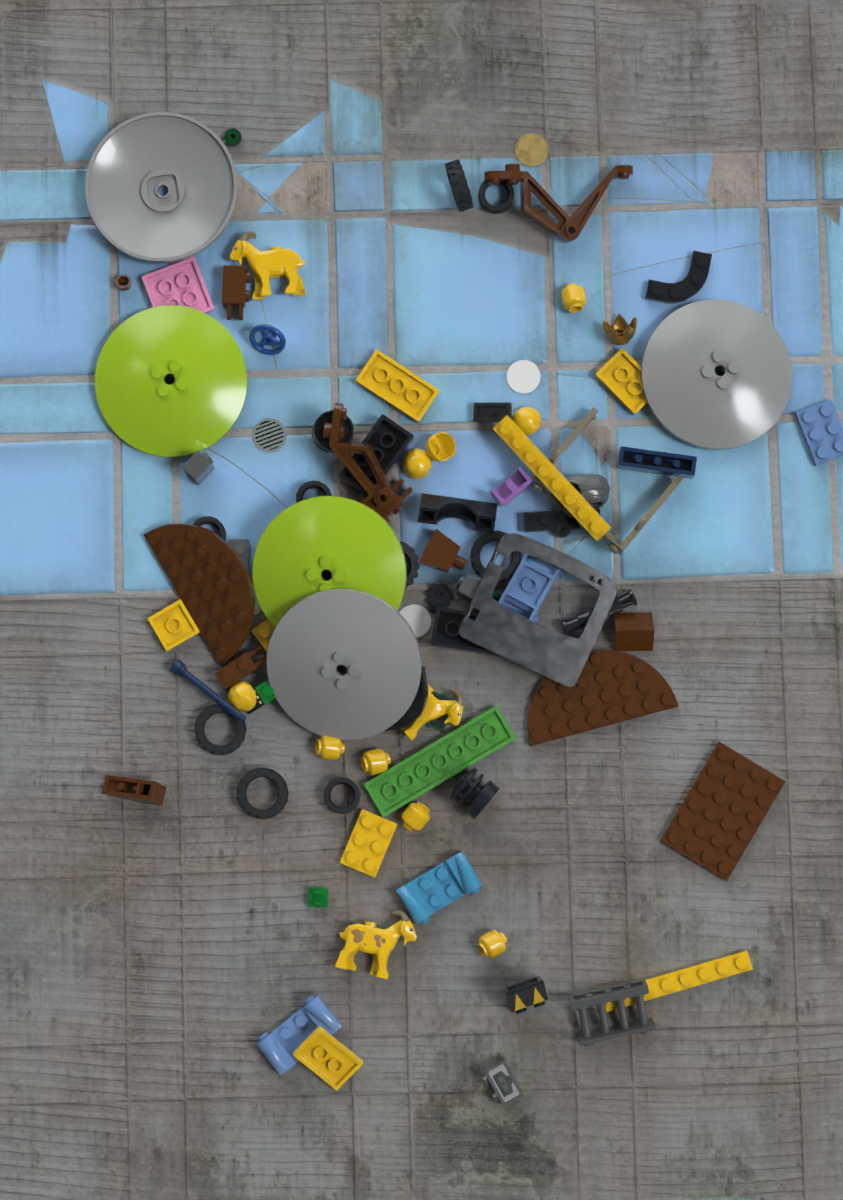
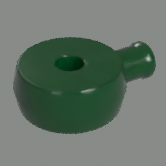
(232, 142)

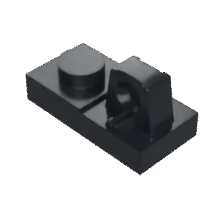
(491, 412)

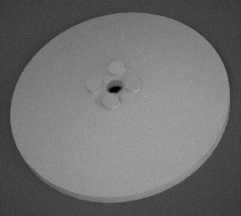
(154, 154)
(711, 408)
(349, 631)

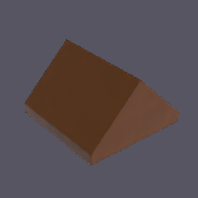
(633, 632)

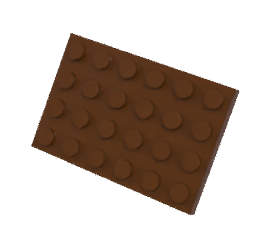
(722, 811)

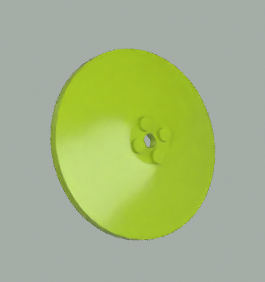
(176, 416)
(329, 536)

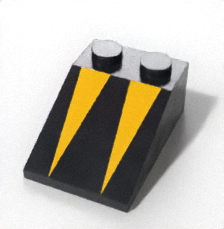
(526, 994)

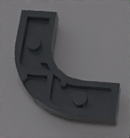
(685, 289)
(417, 706)

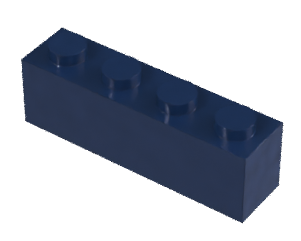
(656, 462)

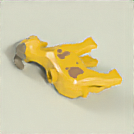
(374, 941)

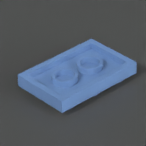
(821, 432)

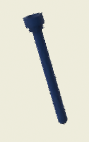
(179, 669)

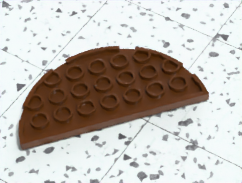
(209, 582)
(608, 692)

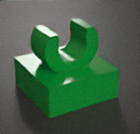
(318, 897)

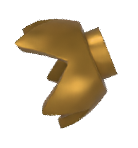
(620, 332)

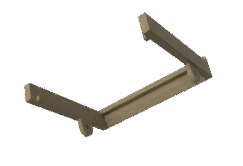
(613, 543)

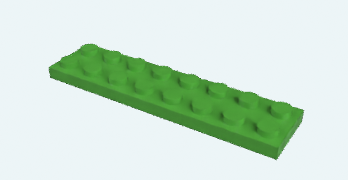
(439, 761)

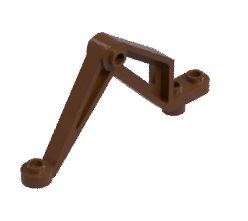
(566, 223)
(334, 432)

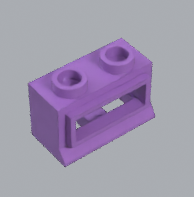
(511, 487)

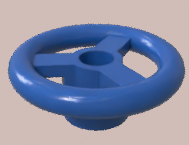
(269, 335)

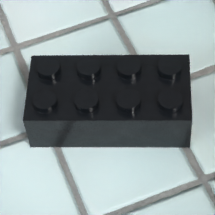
(388, 443)
(446, 633)

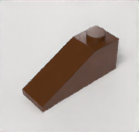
(134, 789)

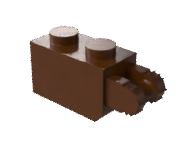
(240, 668)

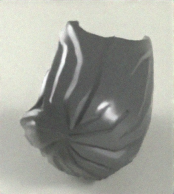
(592, 488)

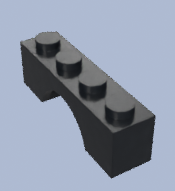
(477, 513)

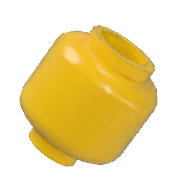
(573, 298)
(329, 748)
(375, 761)
(415, 816)
(492, 944)

